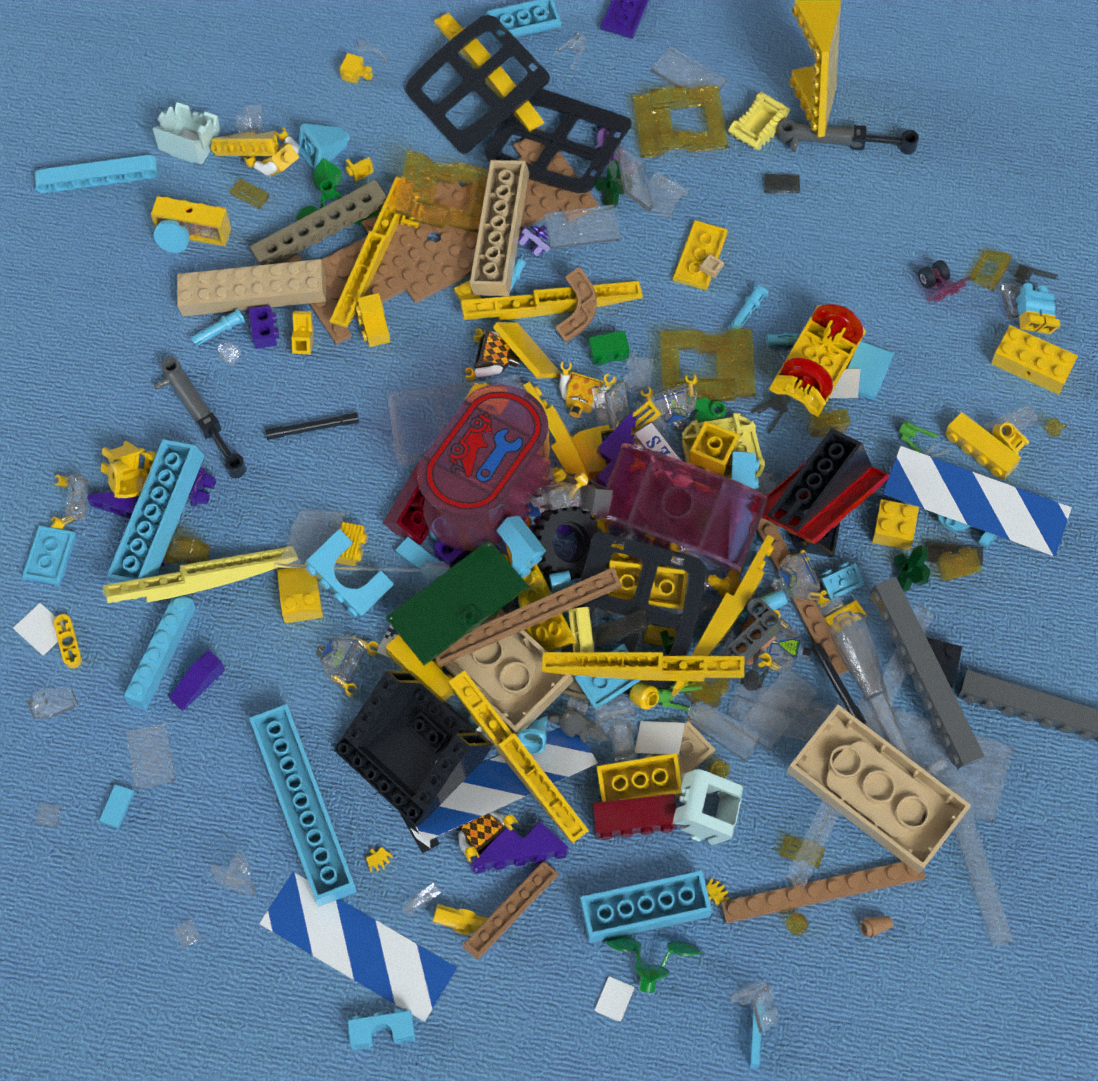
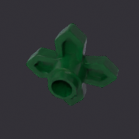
(611, 184)
(912, 568)

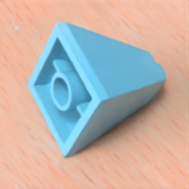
(321, 142)

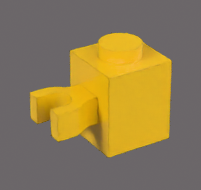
(354, 68)

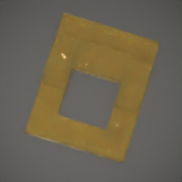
(655, 122)
(419, 187)
(733, 362)

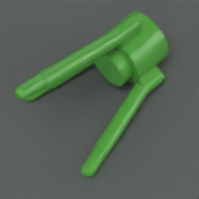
(910, 430)
(665, 696)

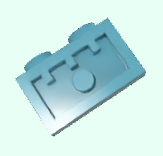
(841, 580)

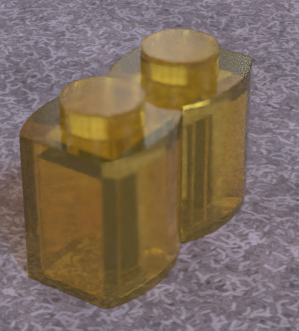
(821, 425)

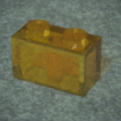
(959, 564)

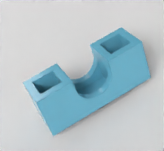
(362, 1029)

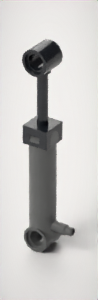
(856, 137)
(206, 421)

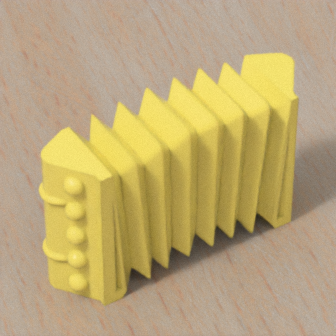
(760, 121)

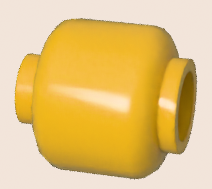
(644, 695)

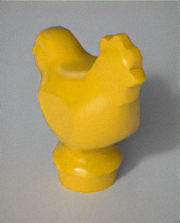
(729, 584)

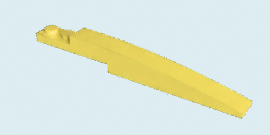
(194, 577)

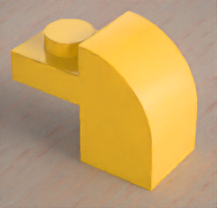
(302, 332)

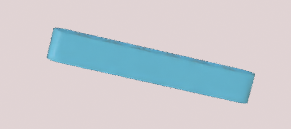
(96, 174)

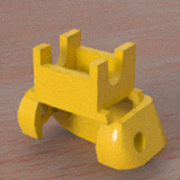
(123, 472)

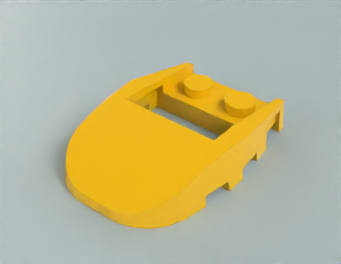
(588, 443)

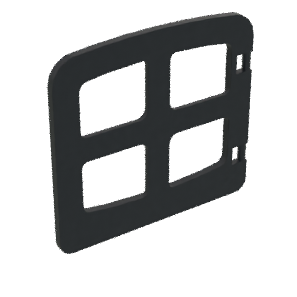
(474, 81)
(558, 140)
(652, 556)

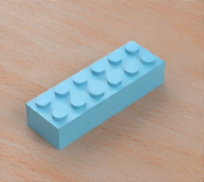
(645, 906)

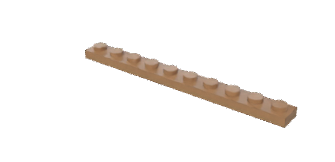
(807, 609)
(532, 615)
(819, 891)

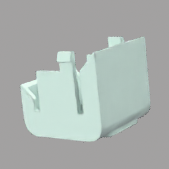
(170, 139)
(691, 815)

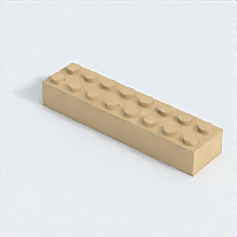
(499, 228)
(251, 287)

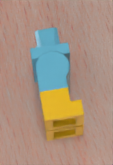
(1037, 308)

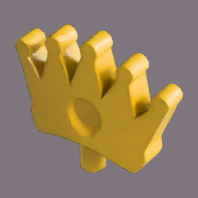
(377, 859)
(715, 893)

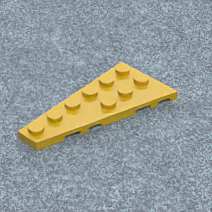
(551, 633)

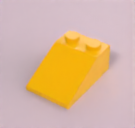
(299, 595)

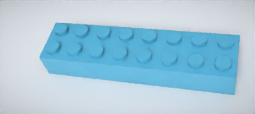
(156, 512)

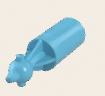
(773, 600)

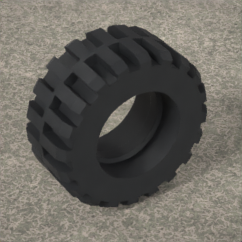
(579, 523)

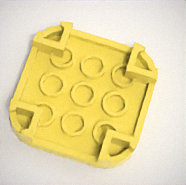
(740, 425)

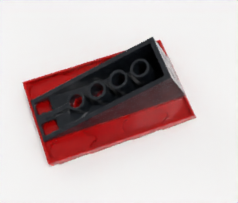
(824, 488)

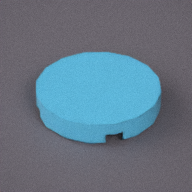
(171, 236)

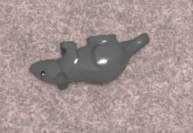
(574, 723)

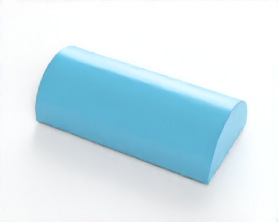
(527, 18)

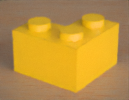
(372, 318)

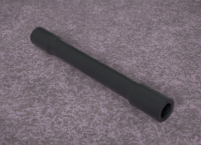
(343, 420)
(823, 658)

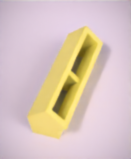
(581, 629)

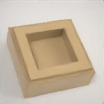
(711, 266)

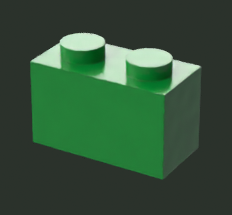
(609, 348)

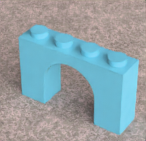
(523, 544)
(322, 566)

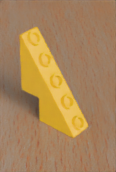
(246, 144)

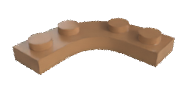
(585, 309)

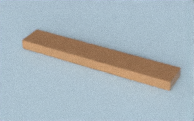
(510, 910)

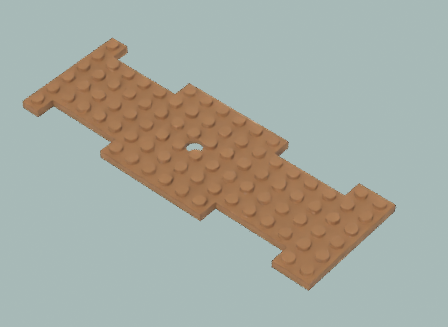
(427, 266)

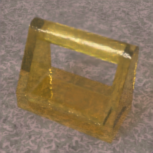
(991, 282)

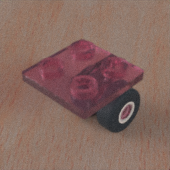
(938, 276)

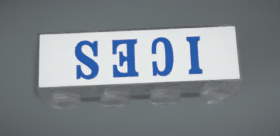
(652, 439)

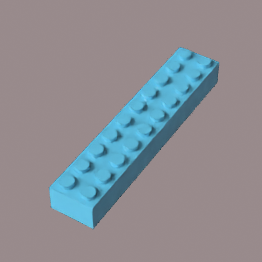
(303, 805)

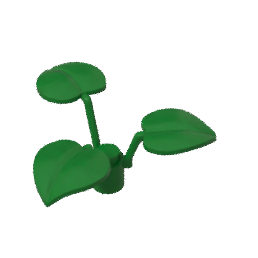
(326, 178)
(651, 973)

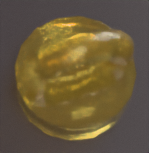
(1054, 427)
(719, 768)
(797, 924)

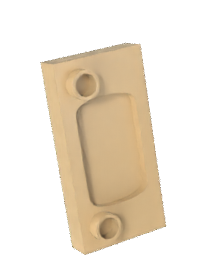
(512, 677)
(878, 789)

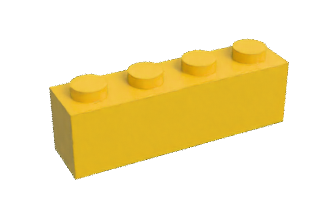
(982, 446)
(430, 674)

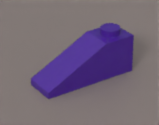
(109, 503)
(197, 680)

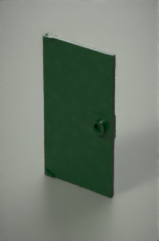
(456, 602)

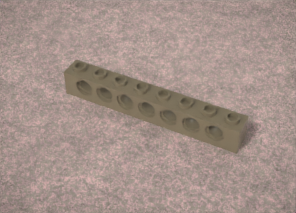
(323, 217)

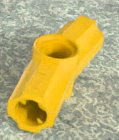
(461, 920)

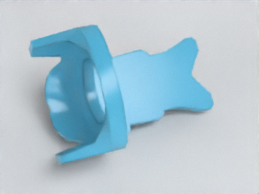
(535, 736)

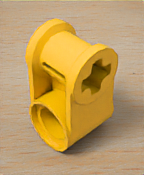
(1013, 438)

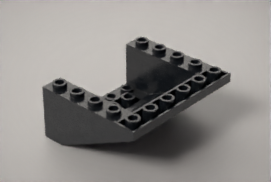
(400, 739)

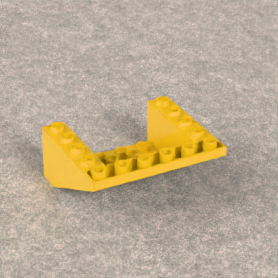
(817, 84)

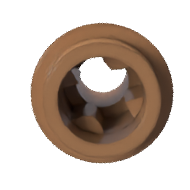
(875, 925)

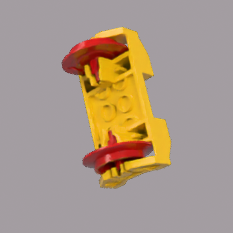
(819, 356)

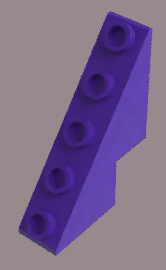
(611, 447)
(516, 851)

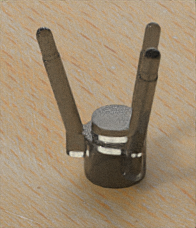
(1024, 273)
(777, 402)
(752, 679)

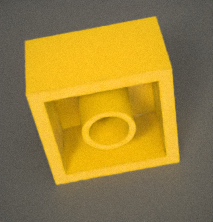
(714, 448)
(895, 524)

